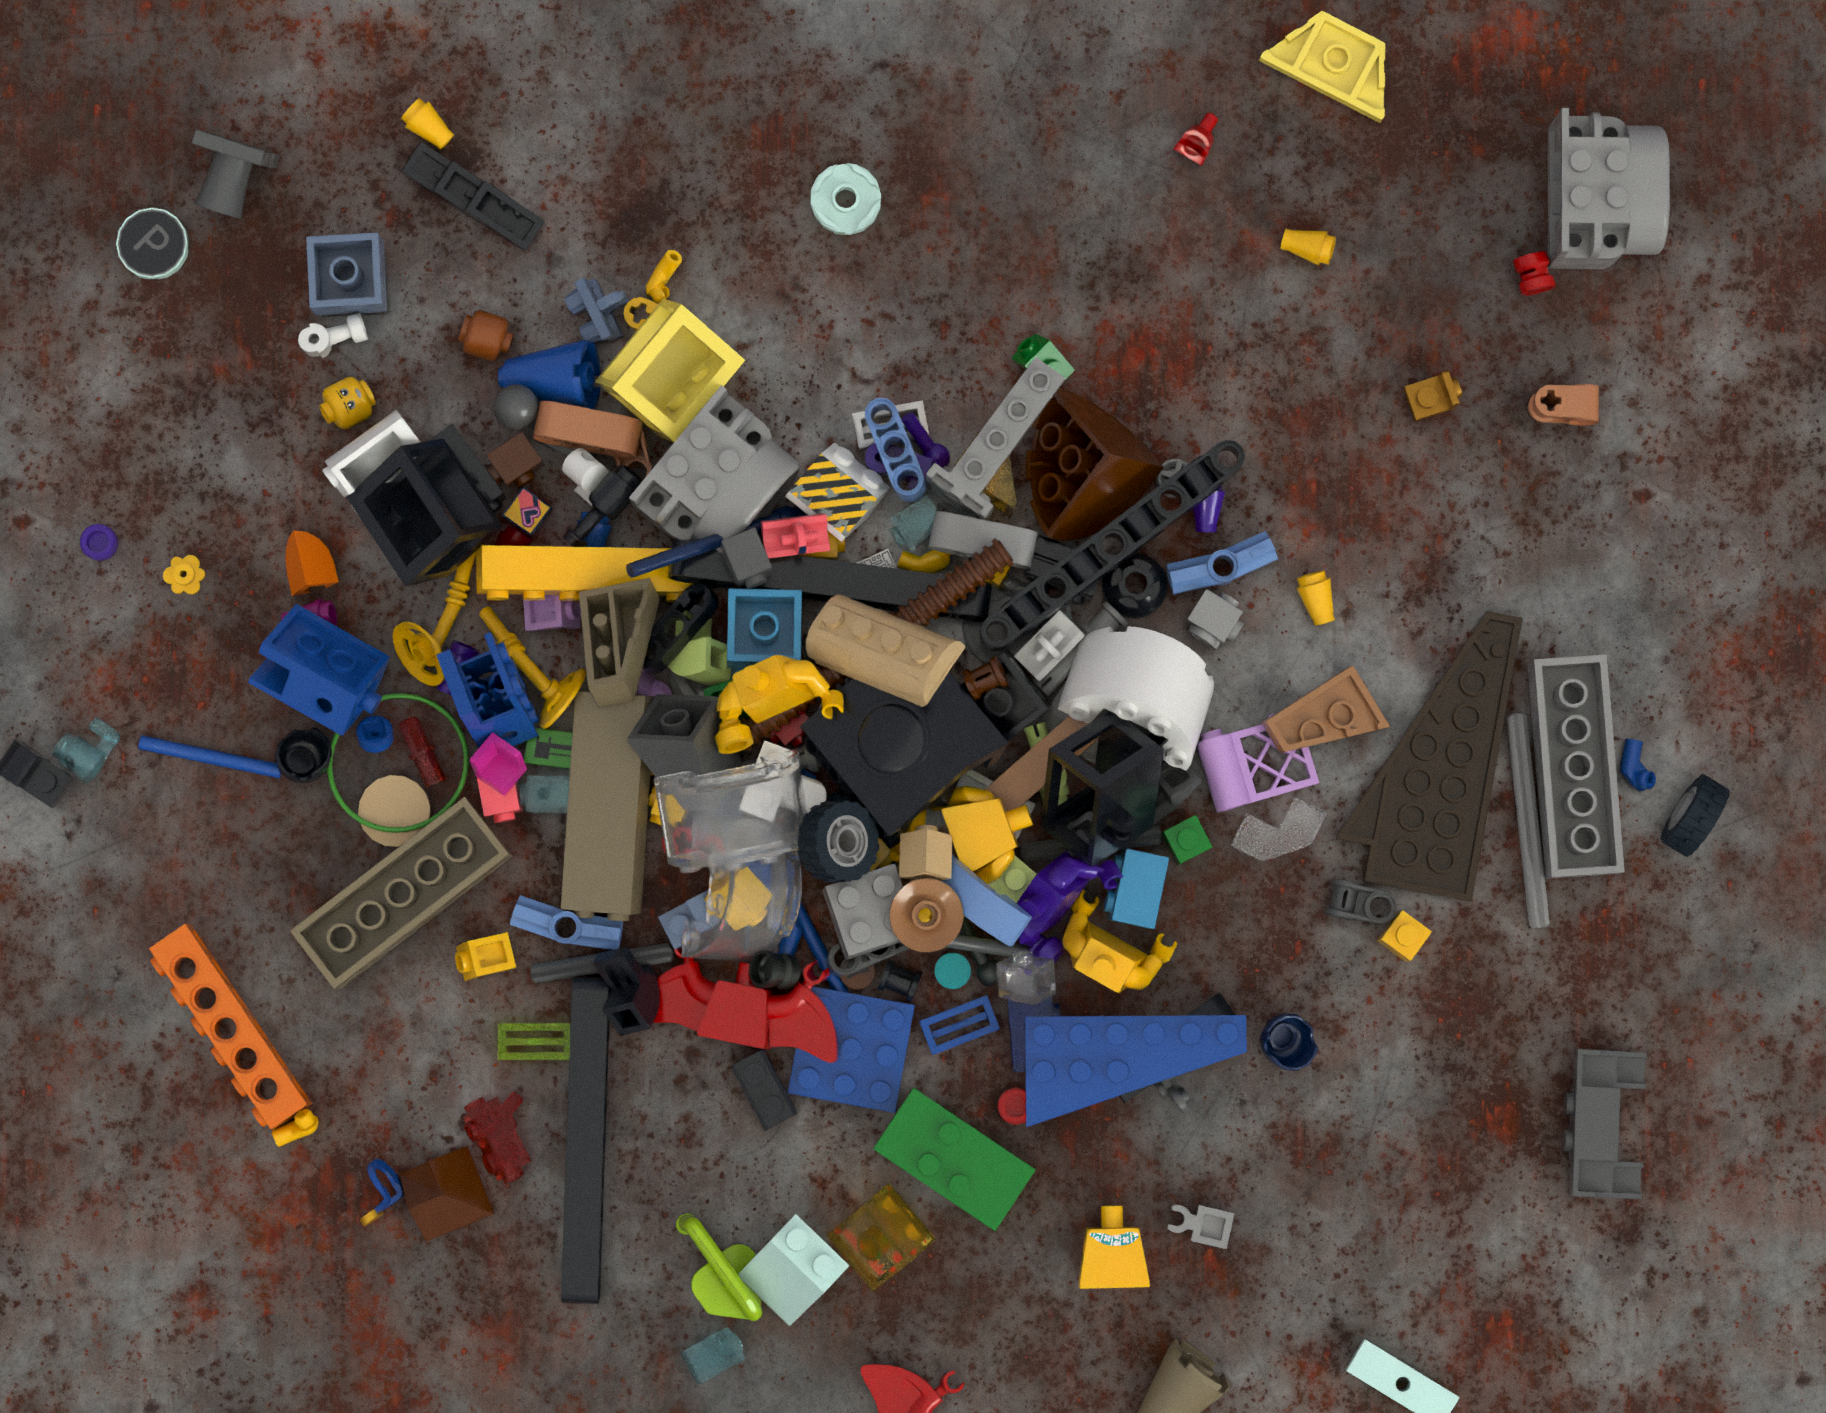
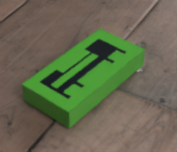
(549, 749)

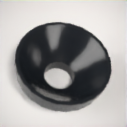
(1131, 604)

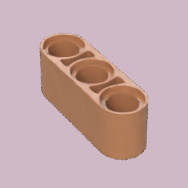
(587, 429)

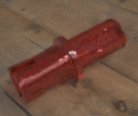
(422, 752)

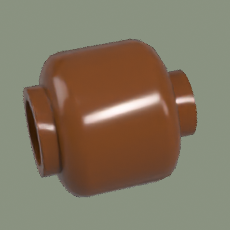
(485, 335)

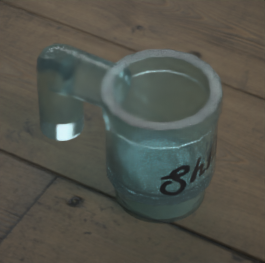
(81, 756)

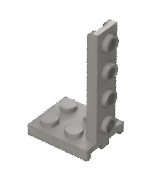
(965, 483)

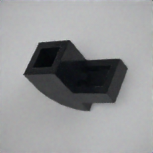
(34, 773)
(633, 991)

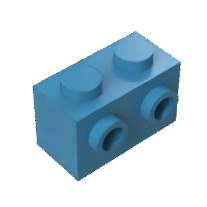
(1139, 891)

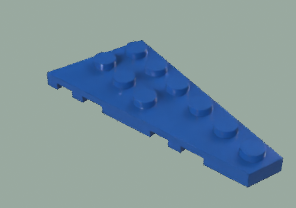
(1102, 1057)

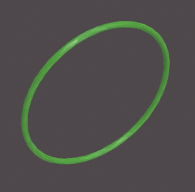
(448, 805)

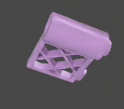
(1229, 773)

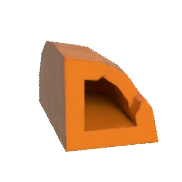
(308, 563)

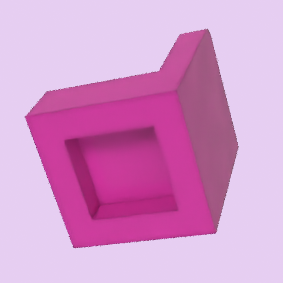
(498, 764)

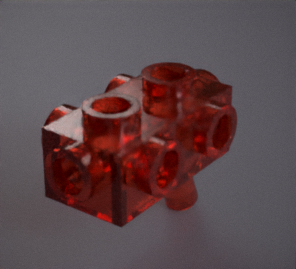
(495, 1134)

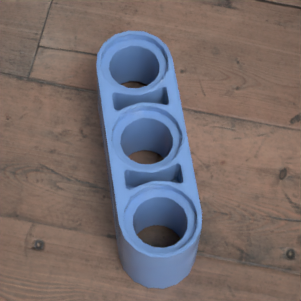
(891, 433)

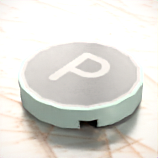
(152, 243)

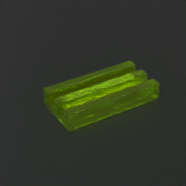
(502, 1041)

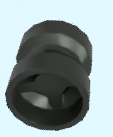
(774, 970)

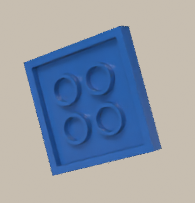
(870, 1053)

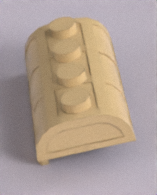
(881, 649)

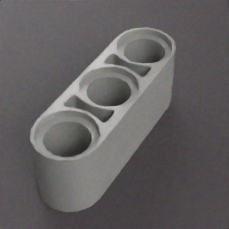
(967, 535)

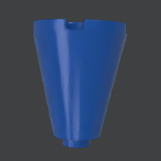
(557, 373)

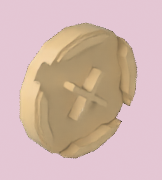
(394, 803)

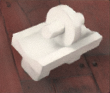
(1049, 645)

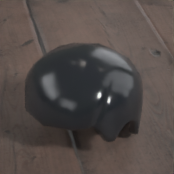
(303, 755)

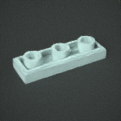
(1382, 1371)

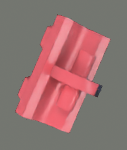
(795, 535)

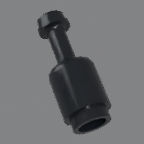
(607, 500)

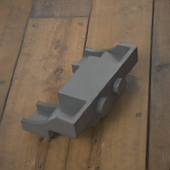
(1594, 1123)

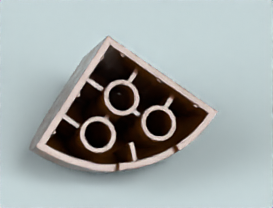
(1084, 468)

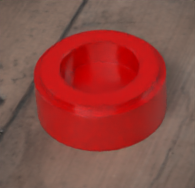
(1013, 1106)

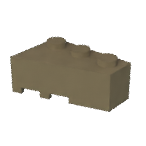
(616, 637)

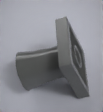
(229, 172)

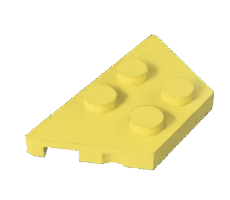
(1334, 62)

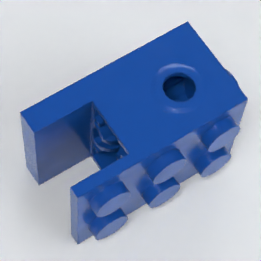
(320, 670)
(493, 702)

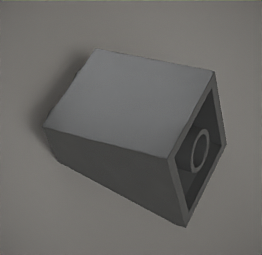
(679, 736)

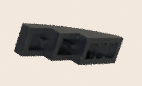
(472, 196)

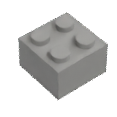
(862, 911)

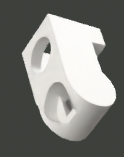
(584, 471)

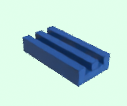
(930, 1036)

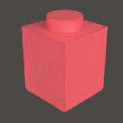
(497, 806)

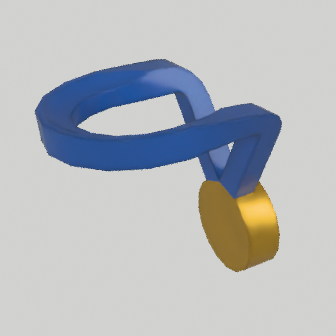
(388, 1201)

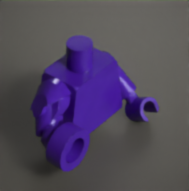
(1053, 894)

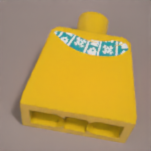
(1113, 1254)

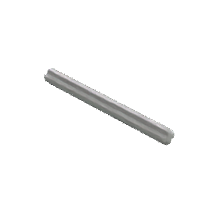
(1527, 820)

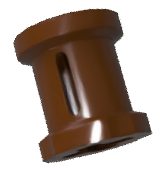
(985, 678)

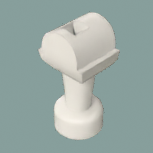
(318, 340)

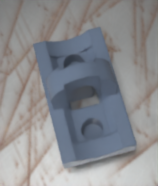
(590, 297)

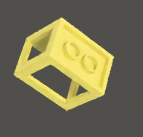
(669, 369)

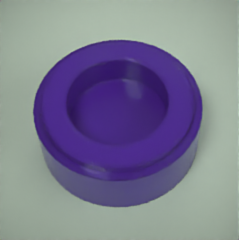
(99, 542)

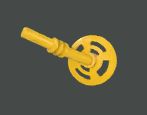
(426, 646)
(556, 693)

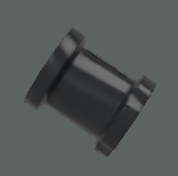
(900, 980)

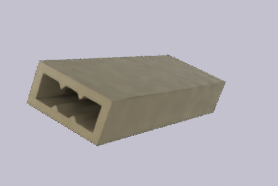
(605, 811)

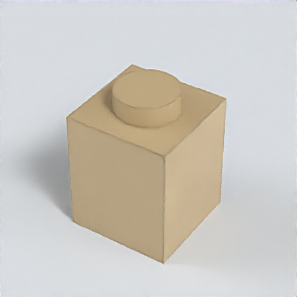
(925, 854)

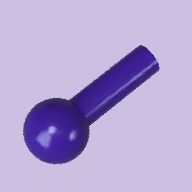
(932, 450)

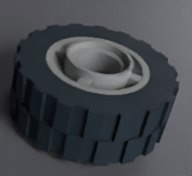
(1695, 815)
(838, 841)

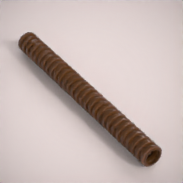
(918, 612)

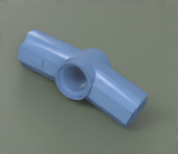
(1243, 558)
(544, 919)

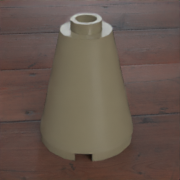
(1184, 1382)

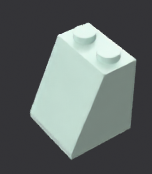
(793, 1270)

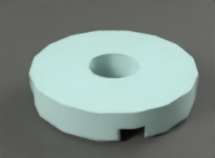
(839, 219)

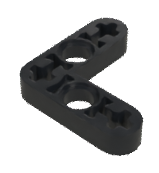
(667, 647)

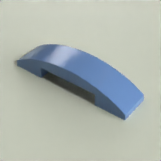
(985, 907)

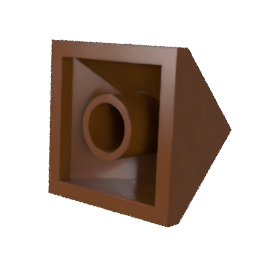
(445, 1193)

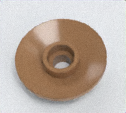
(945, 911)

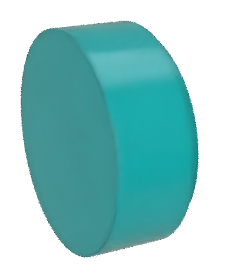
(952, 970)

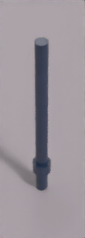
(701, 545)

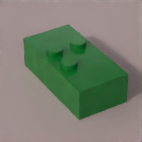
(954, 1159)

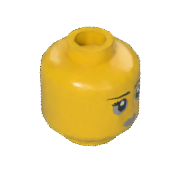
(347, 402)

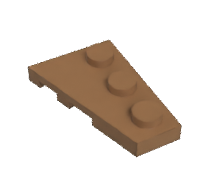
(1326, 713)

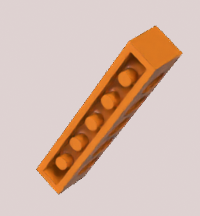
(290, 1096)

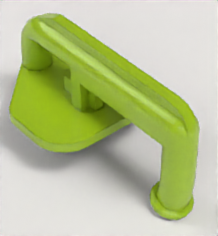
(718, 1282)

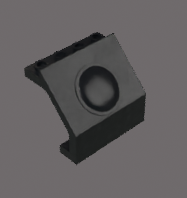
(898, 753)

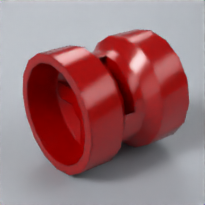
(1534, 273)

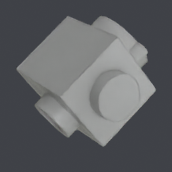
(1215, 619)

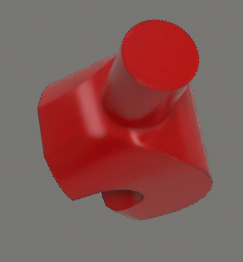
(1198, 140)

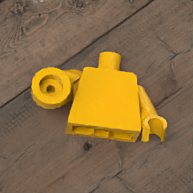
(767, 691)

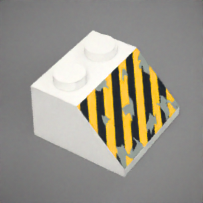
(840, 489)

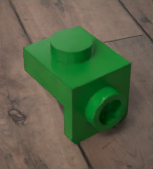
(1045, 351)

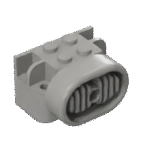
(1605, 190)
(716, 475)

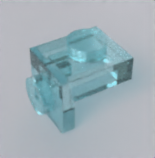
(713, 1355)

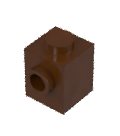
(514, 462)

